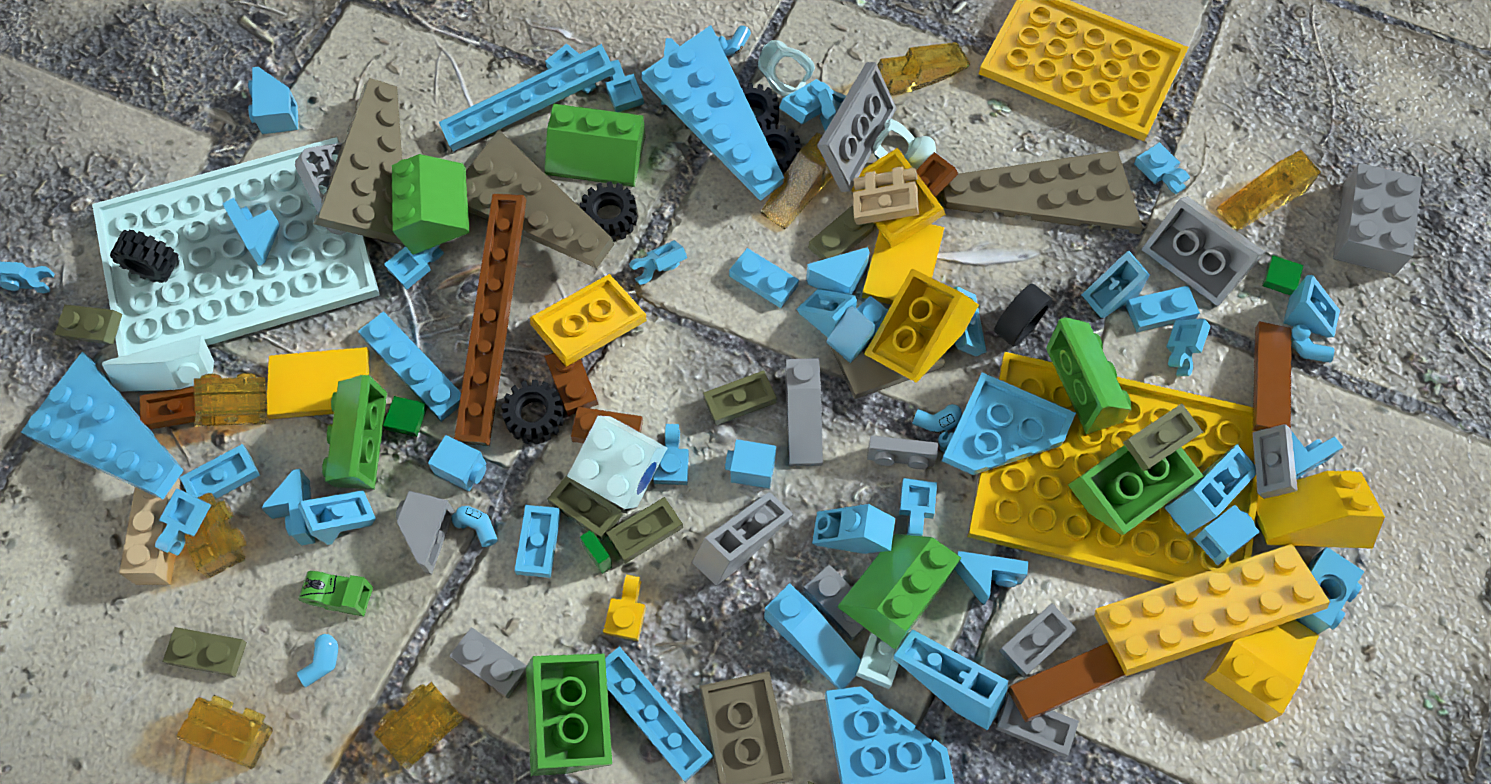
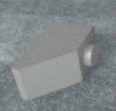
(424, 525)

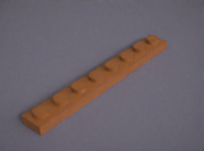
(490, 320)

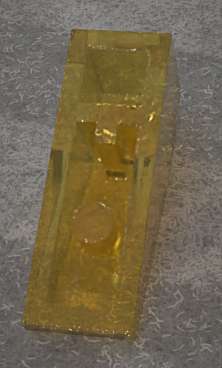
(801, 184)
(1270, 191)

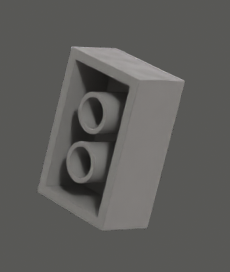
(1377, 218)

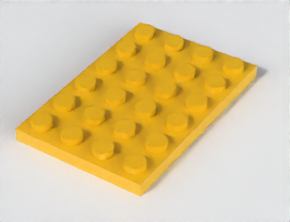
(1085, 63)

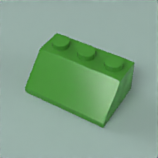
(594, 144)
(428, 201)
(1087, 375)
(355, 433)
(1126, 495)
(899, 586)
(568, 713)

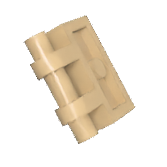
(885, 202)

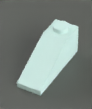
(161, 367)

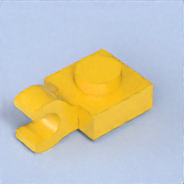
(626, 615)

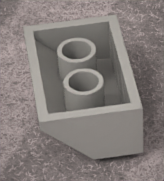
(1202, 250)

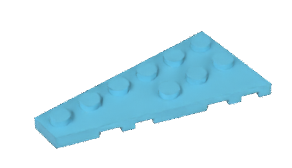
(708, 98)
(100, 428)

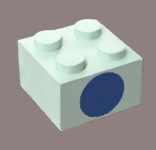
(617, 462)

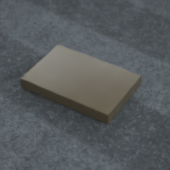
(869, 376)
(746, 731)

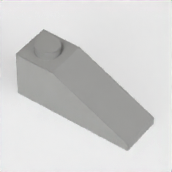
(804, 412)
(740, 538)

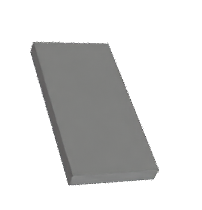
(856, 126)

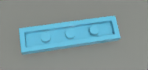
(411, 366)
(654, 716)

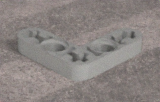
(322, 158)

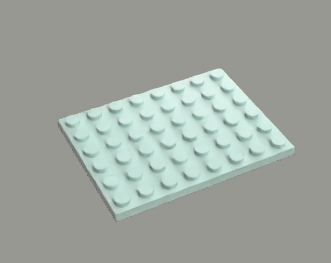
(217, 281)

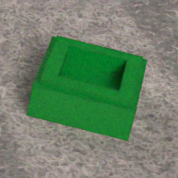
(1282, 275)
(405, 416)
(596, 551)

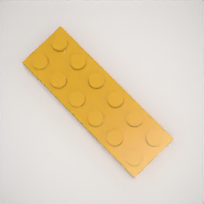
(1210, 609)

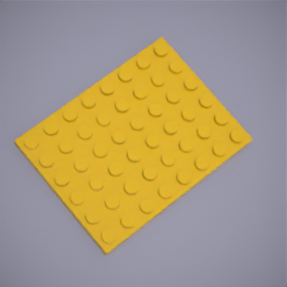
(1036, 511)

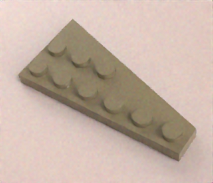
(362, 176)
(1057, 191)
(549, 212)

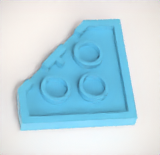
(1004, 426)
(881, 744)

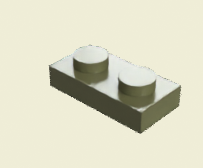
(840, 236)
(88, 324)
(739, 397)
(1163, 437)
(585, 507)
(644, 530)
(204, 652)

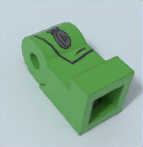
(336, 592)

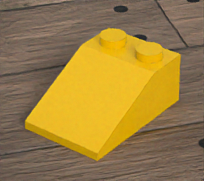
(920, 325)
(1323, 512)
(1264, 668)

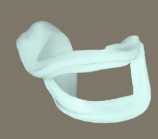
(772, 54)
(918, 148)

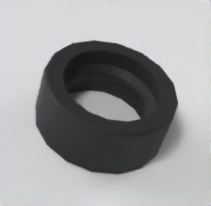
(1023, 314)

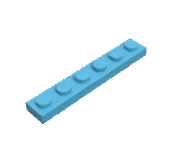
(527, 97)

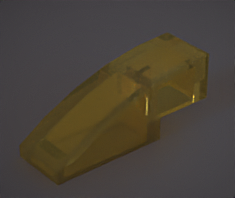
(922, 67)

